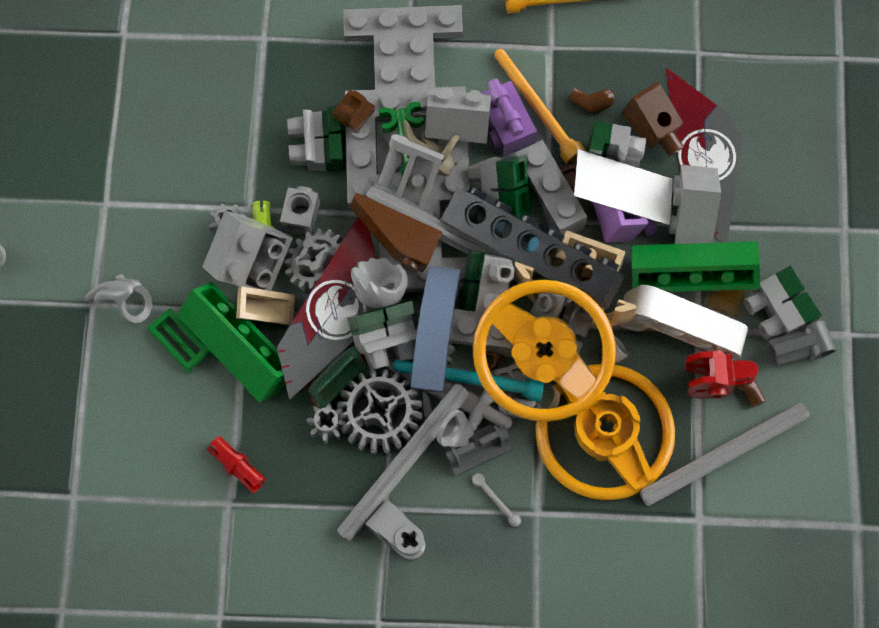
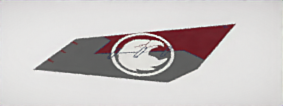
(708, 141)
(321, 324)

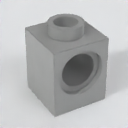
(300, 223)

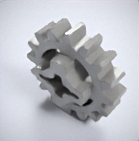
(311, 258)

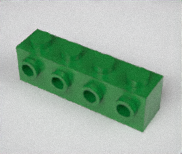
(697, 266)
(233, 341)

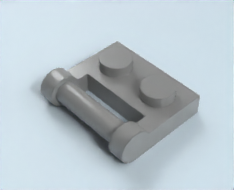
(418, 174)

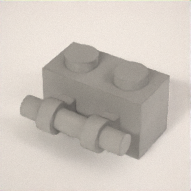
(458, 114)

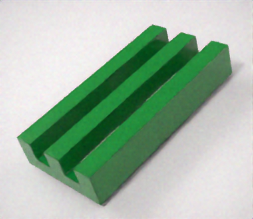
(195, 359)

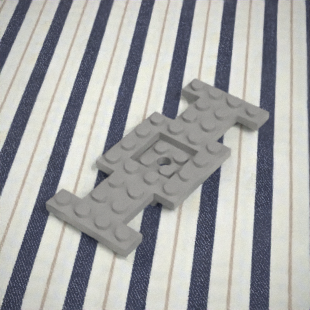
(403, 76)

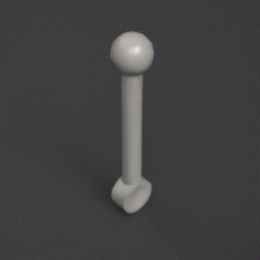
(479, 481)

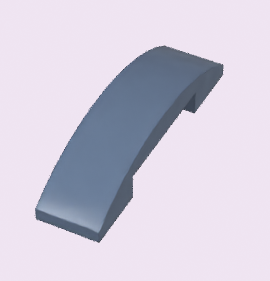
(435, 329)

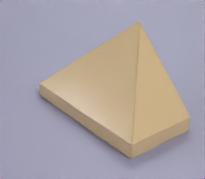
(265, 306)

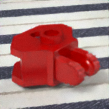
(720, 373)

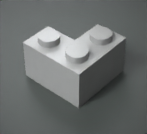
(697, 202)

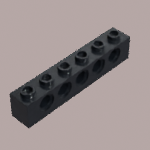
(463, 213)

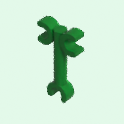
(397, 119)

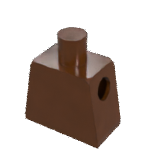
(655, 119)

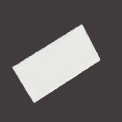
(623, 187)

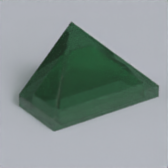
(336, 376)

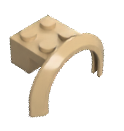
(623, 311)

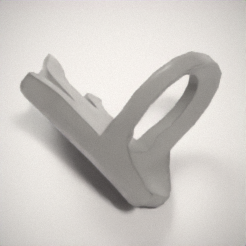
(119, 291)
(454, 429)

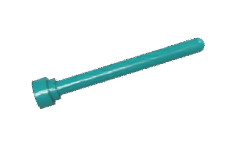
(529, 388)

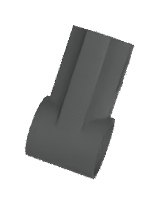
(809, 342)

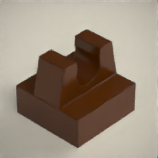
(353, 110)

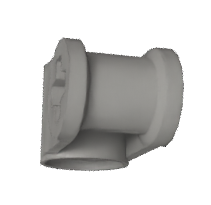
(393, 527)

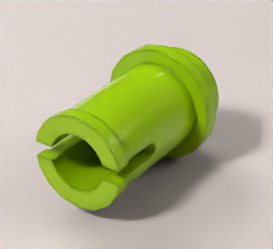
(264, 215)

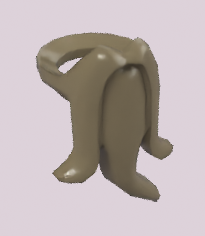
(448, 161)

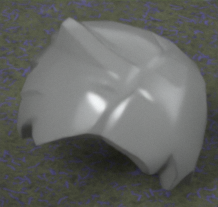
(379, 282)

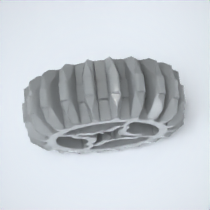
(369, 417)

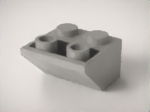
(246, 252)

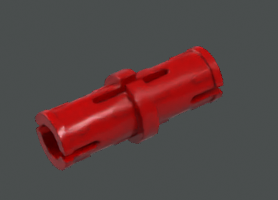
(236, 464)

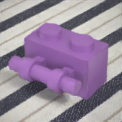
(508, 119)
(621, 225)

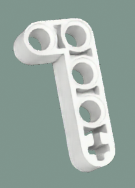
(685, 321)

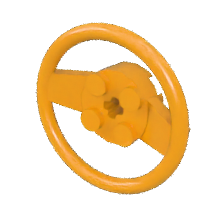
(562, 366)
(620, 445)

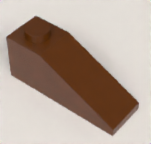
(402, 236)

